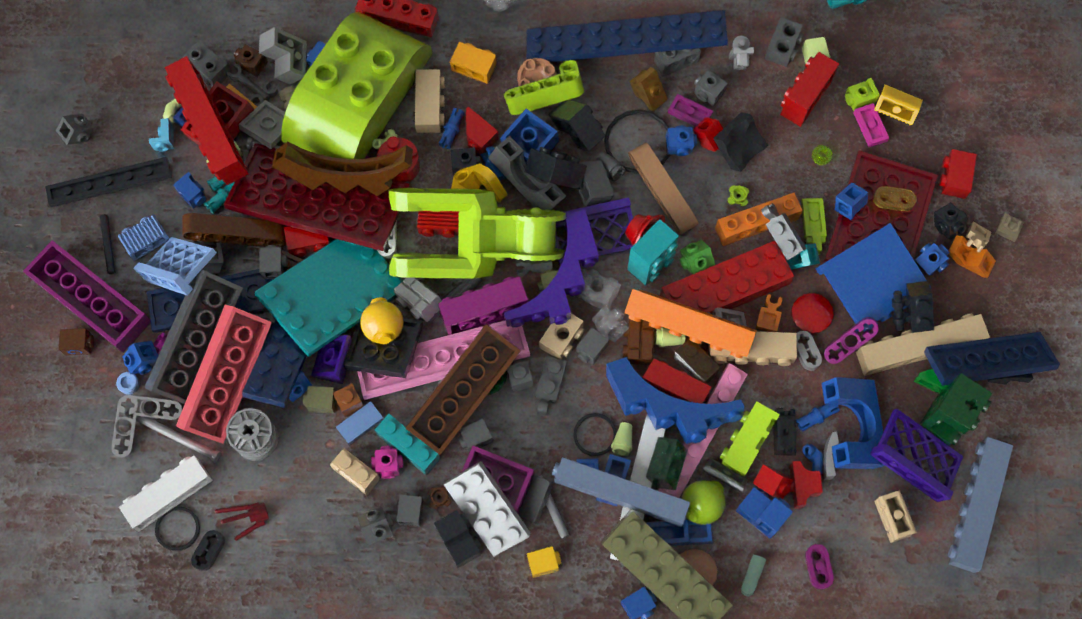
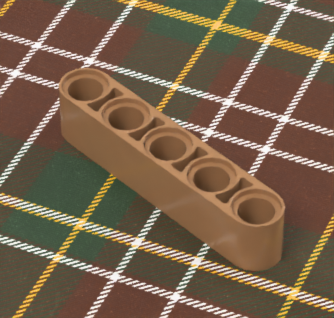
(663, 188)

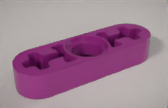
(860, 326)

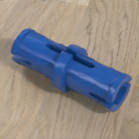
(451, 128)
(816, 416)

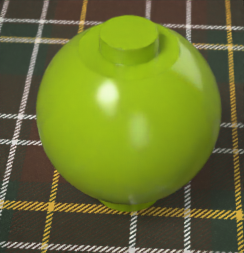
(705, 500)

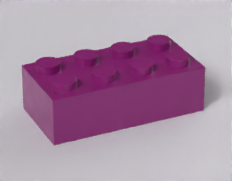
(482, 306)

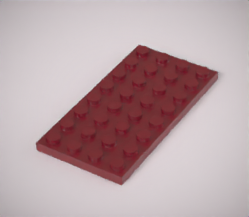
(327, 211)

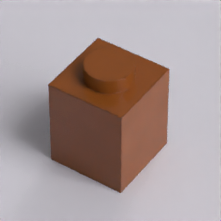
(348, 400)

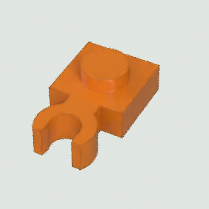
(768, 317)

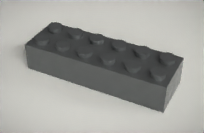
(191, 335)

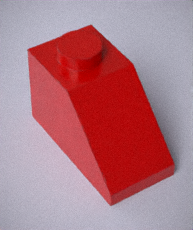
(479, 132)

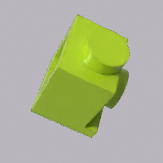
(869, 94)

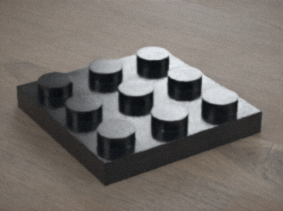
(384, 359)

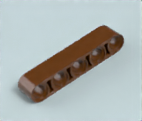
(232, 230)

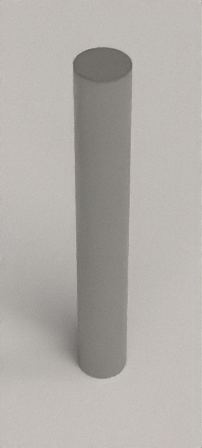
(556, 516)

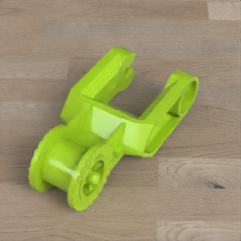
(485, 233)

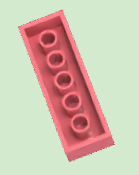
(223, 373)

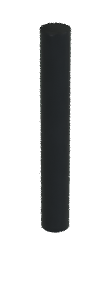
(107, 243)

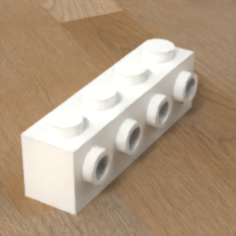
(165, 493)

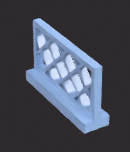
(167, 277)

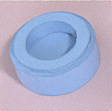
(127, 383)

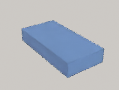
(359, 423)

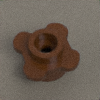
(434, 493)

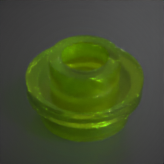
(819, 159)

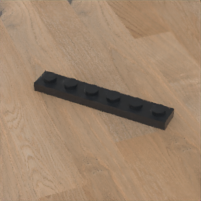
(108, 182)

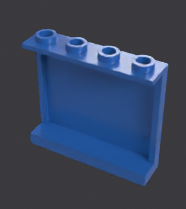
(870, 274)

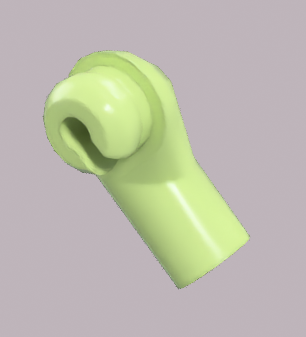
(170, 110)
(378, 142)

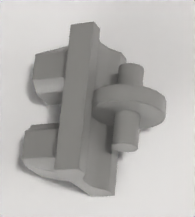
(741, 53)

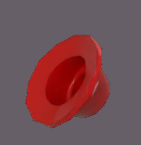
(640, 225)

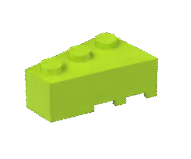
(749, 438)

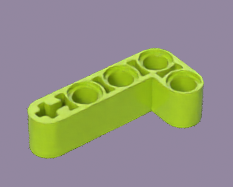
(546, 91)

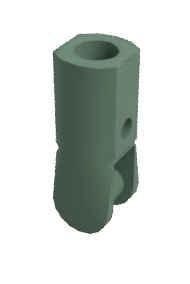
(752, 575)

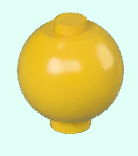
(381, 321)

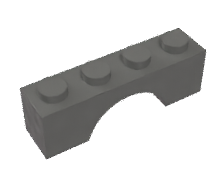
(510, 161)

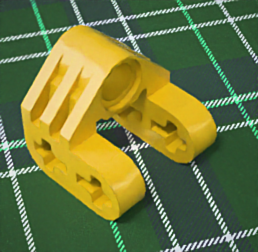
(478, 175)

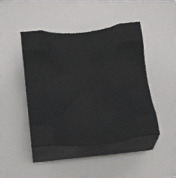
(740, 141)

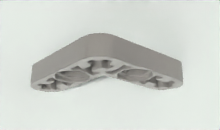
(138, 410)

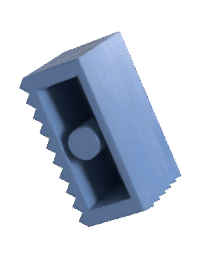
(143, 237)

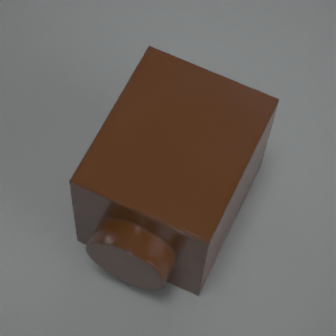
(76, 341)

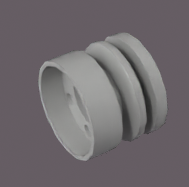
(264, 435)

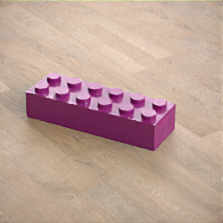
(87, 296)

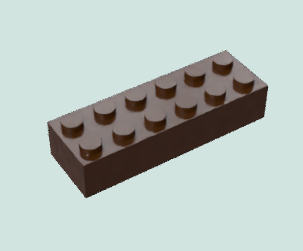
(463, 389)

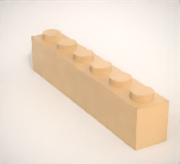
(910, 346)

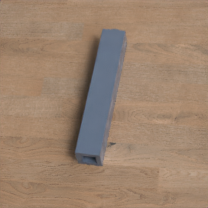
(621, 491)

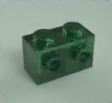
(666, 463)

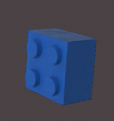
(532, 133)

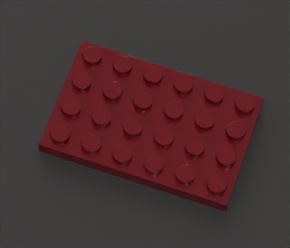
(874, 172)

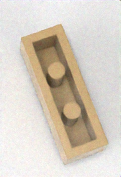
(429, 101)

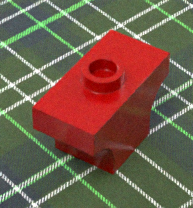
(804, 484)

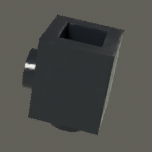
(463, 158)

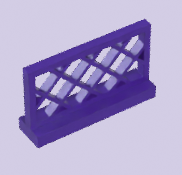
(604, 211)
(914, 472)

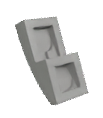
(828, 463)

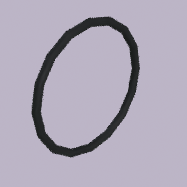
(622, 116)

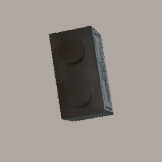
(696, 361)

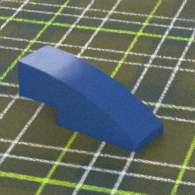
(688, 534)

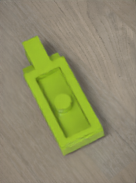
(814, 221)

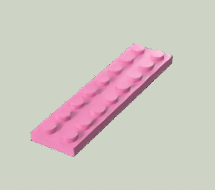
(434, 360)

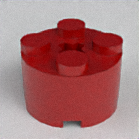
(394, 144)

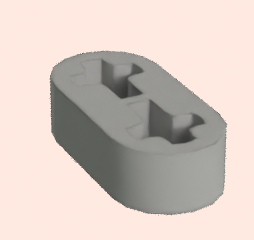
(811, 346)

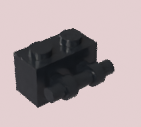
(919, 307)

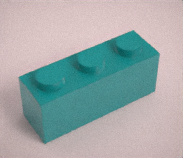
(407, 444)

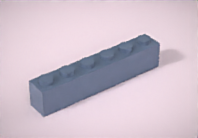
(980, 505)

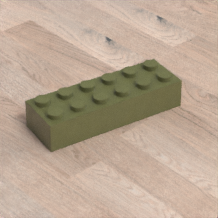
(664, 570)

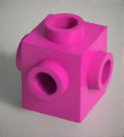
(390, 469)

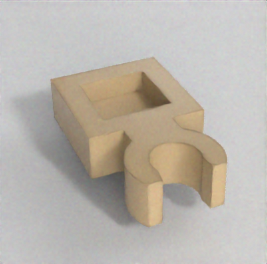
(978, 236)

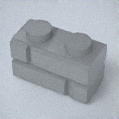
(418, 298)

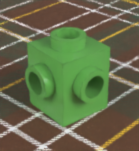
(696, 257)

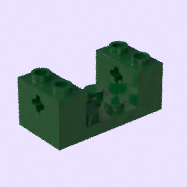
(952, 409)

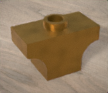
(649, 88)

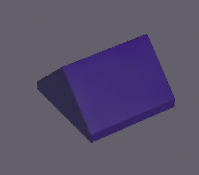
(330, 360)

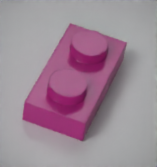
(871, 125)

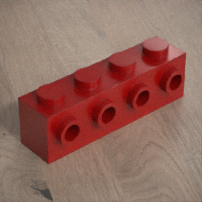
(402, 15)

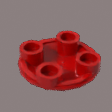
(812, 313)

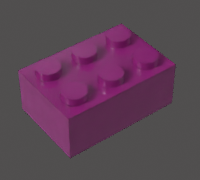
(510, 476)

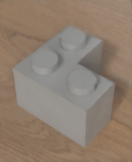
(287, 52)

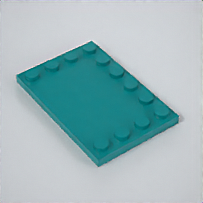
(327, 293)

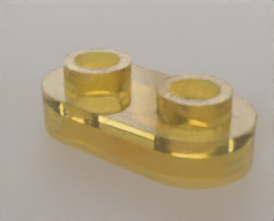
(894, 197)

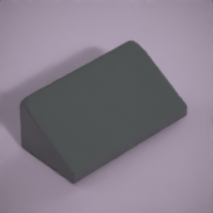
(725, 475)
(535, 499)

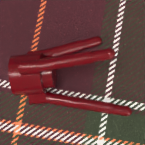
(256, 512)

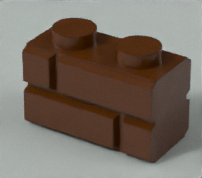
(639, 343)

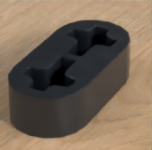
(203, 547)

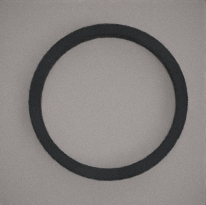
(580, 421)
(188, 544)

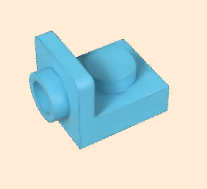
(166, 136)

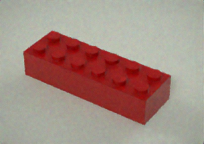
(205, 121)
(733, 280)

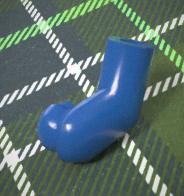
(814, 456)

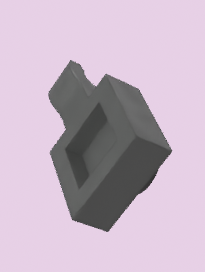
(535, 266)

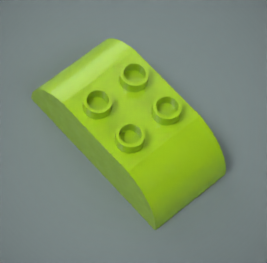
(353, 88)

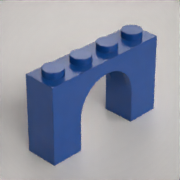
(862, 399)

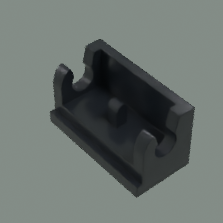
(785, 433)

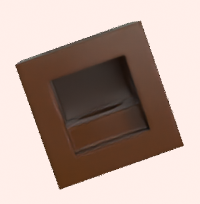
(252, 64)

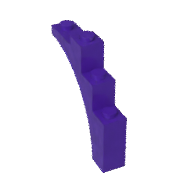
(568, 281)

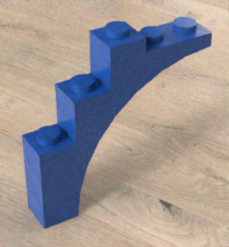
(663, 410)

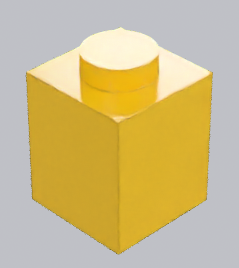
(543, 561)

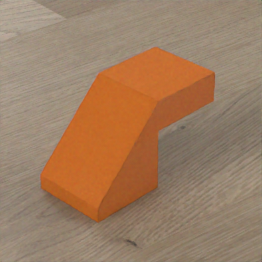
(969, 258)

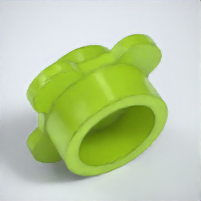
(742, 191)

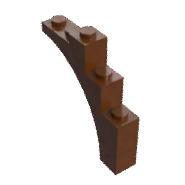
(344, 174)

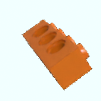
(752, 221)

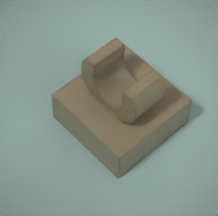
(1009, 227)

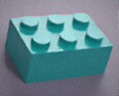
(653, 253)

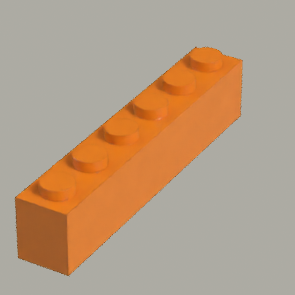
(690, 322)

